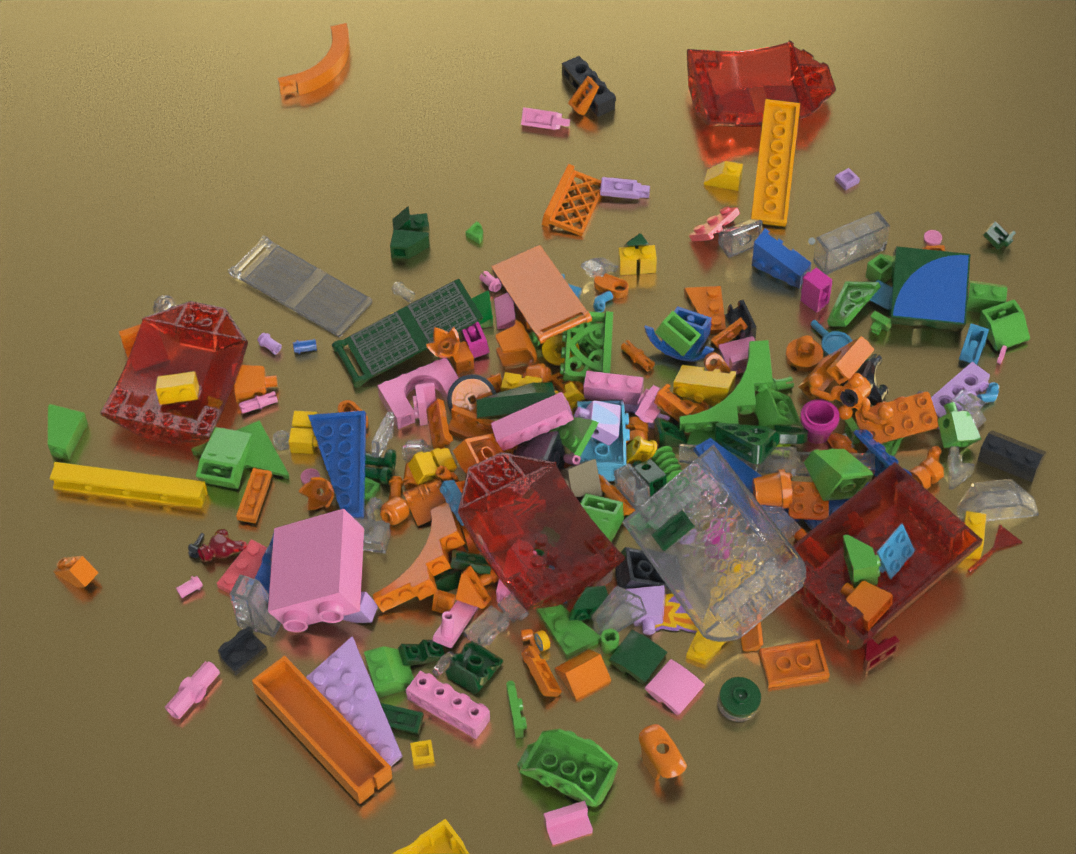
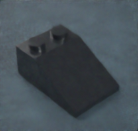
(638, 571)

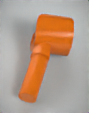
(527, 635)

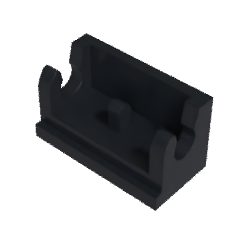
(741, 311)

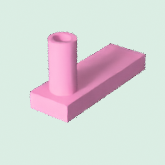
(454, 623)

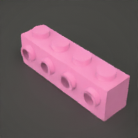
(532, 421)
(448, 704)

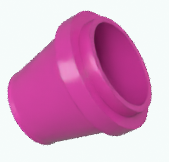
(819, 419)

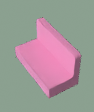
(567, 823)

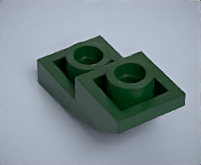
(422, 653)

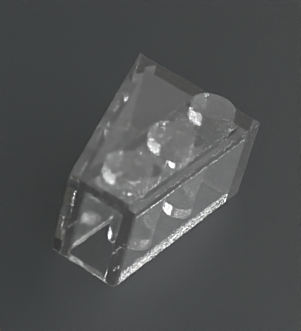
(251, 606)

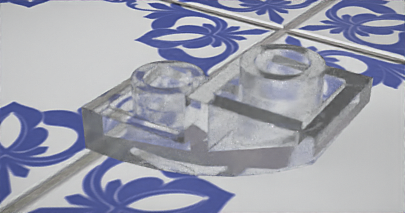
(598, 266)

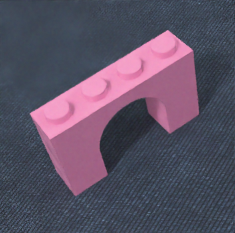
(394, 392)

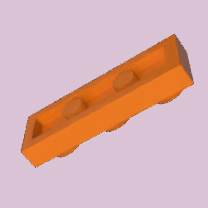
(254, 495)

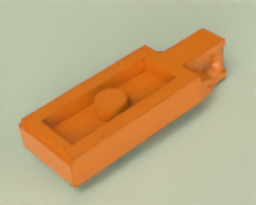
(613, 493)
(541, 672)

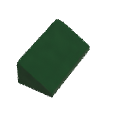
(638, 240)
(448, 579)

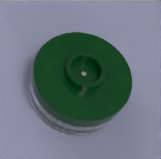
(739, 699)

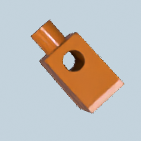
(252, 382)
(869, 600)

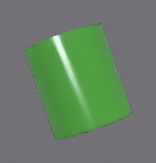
(609, 641)

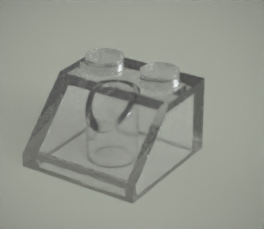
(740, 237)

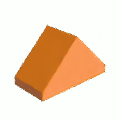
(472, 590)

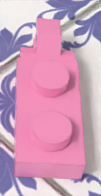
(543, 119)

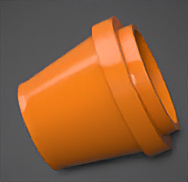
(773, 489)

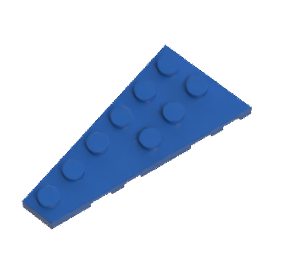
(343, 449)

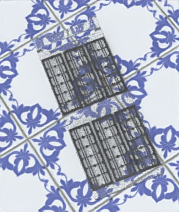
(302, 287)

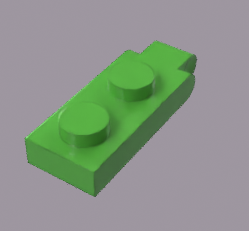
(516, 706)

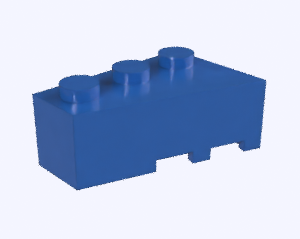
(778, 260)

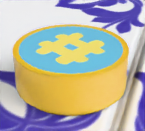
(542, 640)

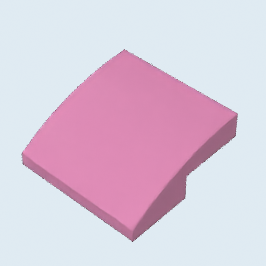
(674, 686)

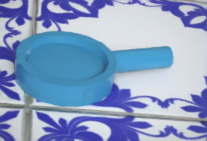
(831, 341)

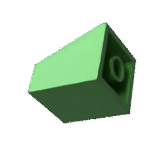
(836, 473)

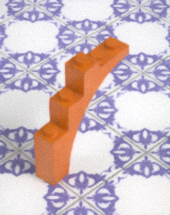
(433, 560)

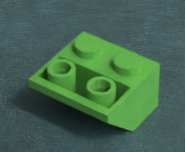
(1005, 325)

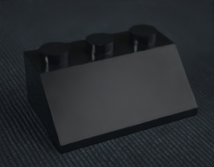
(1011, 455)

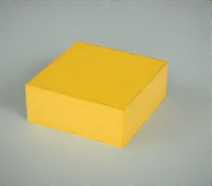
(422, 752)

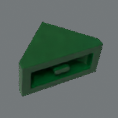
(668, 434)

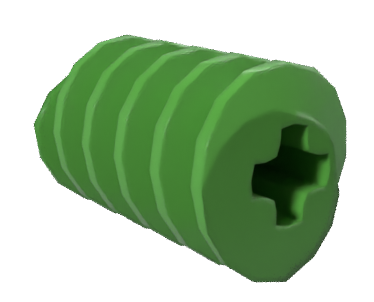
(666, 461)

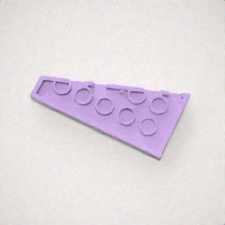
(351, 692)

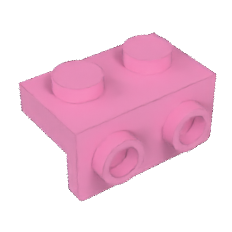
(424, 398)
(646, 411)

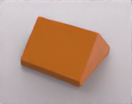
(583, 674)

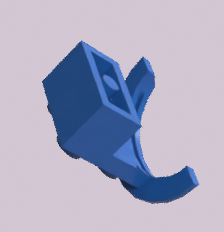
(700, 323)

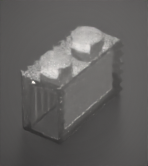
(631, 486)

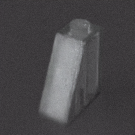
(618, 611)

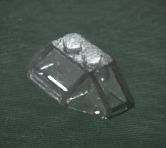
(997, 500)

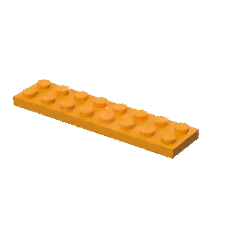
(775, 162)

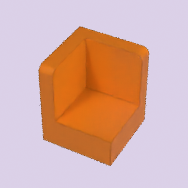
(463, 359)

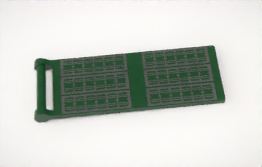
(407, 331)

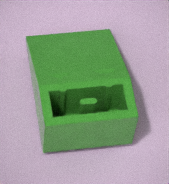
(224, 458)
(605, 513)

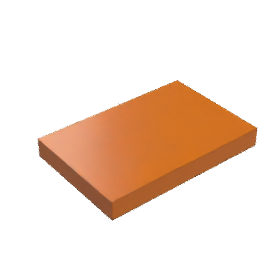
(794, 663)

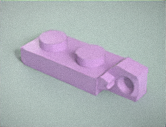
(623, 188)

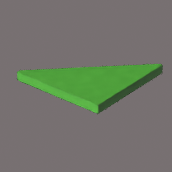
(260, 453)

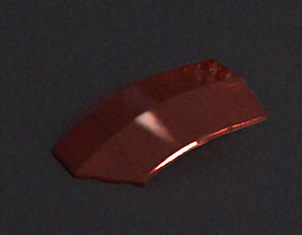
(733, 85)

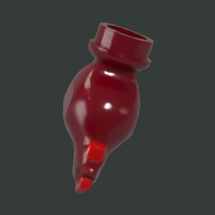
(220, 546)

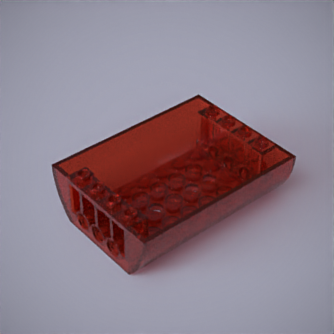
(872, 517)

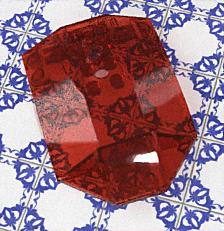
(171, 343)
(524, 506)

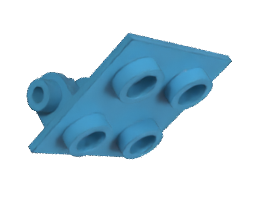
(895, 551)

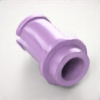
(266, 341)

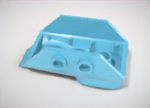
(608, 457)

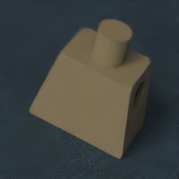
(583, 478)

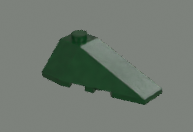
(512, 400)

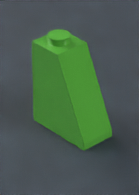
(64, 430)

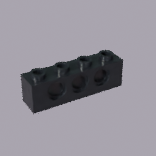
(575, 73)

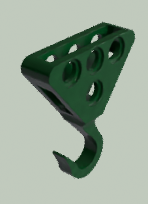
(757, 442)

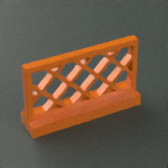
(559, 198)

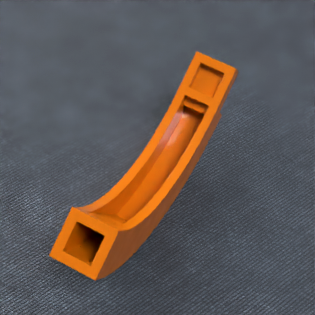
(325, 70)

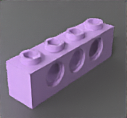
(970, 378)

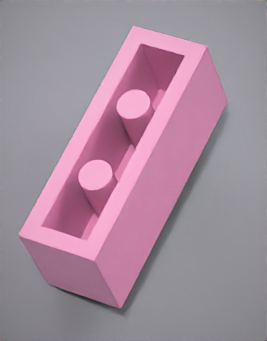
(613, 387)

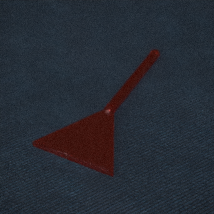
(1003, 539)

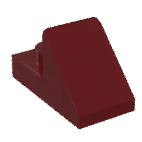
(878, 652)

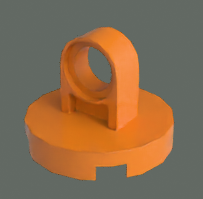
(804, 353)

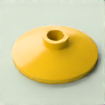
(552, 348)

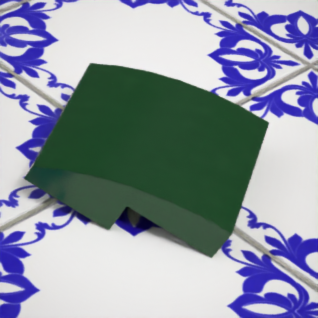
(637, 656)

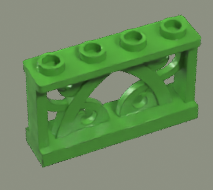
(603, 329)

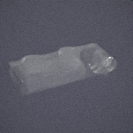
(383, 434)

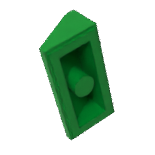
(483, 304)

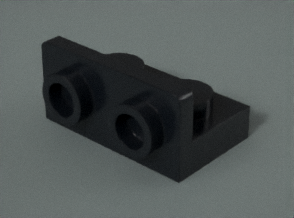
(241, 650)

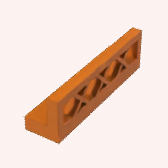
(468, 427)

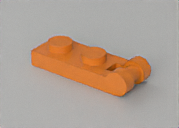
(438, 425)

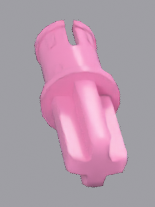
(258, 402)

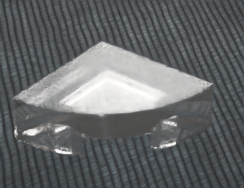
(440, 666)

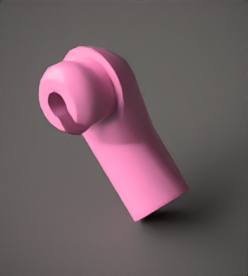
(572, 459)

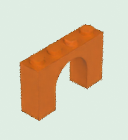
(839, 365)

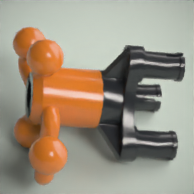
(857, 392)

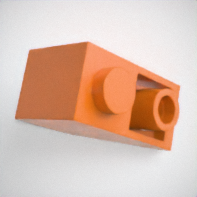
(76, 571)

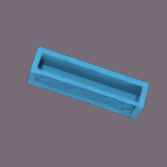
(452, 496)

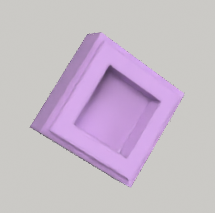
(847, 179)

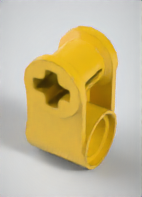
(640, 450)

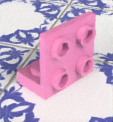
(736, 354)

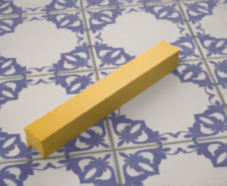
(129, 485)

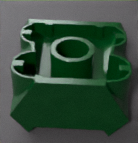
(473, 667)

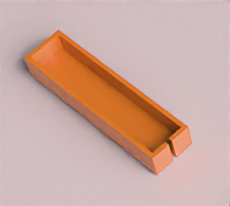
(322, 729)

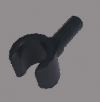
(193, 547)

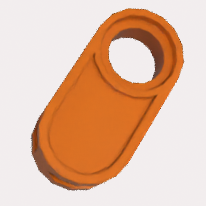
(609, 283)

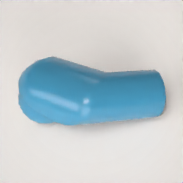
(599, 301)
(990, 394)

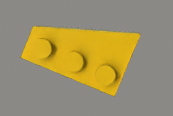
(704, 385)

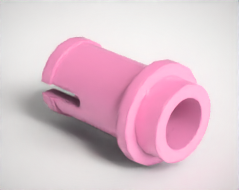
(492, 283)
(189, 586)

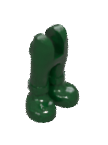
(387, 463)

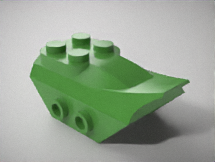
(570, 765)

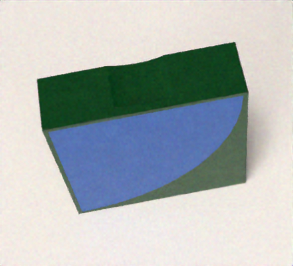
(929, 288)

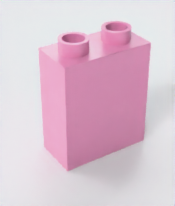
(316, 570)

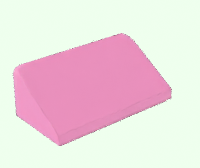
(504, 311)

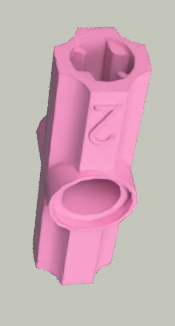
(192, 690)

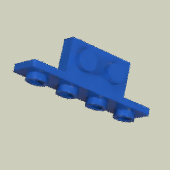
(882, 458)

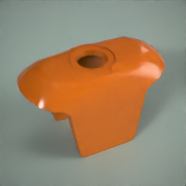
(515, 346)
(668, 764)

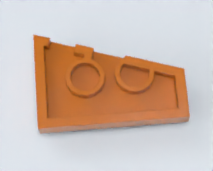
(708, 302)

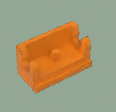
(672, 404)

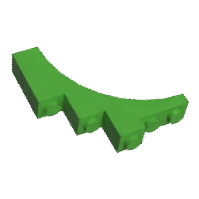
(742, 400)

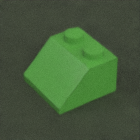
(985, 295)
(775, 409)
(860, 561)
(387, 671)

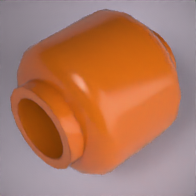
(539, 371)
(394, 510)

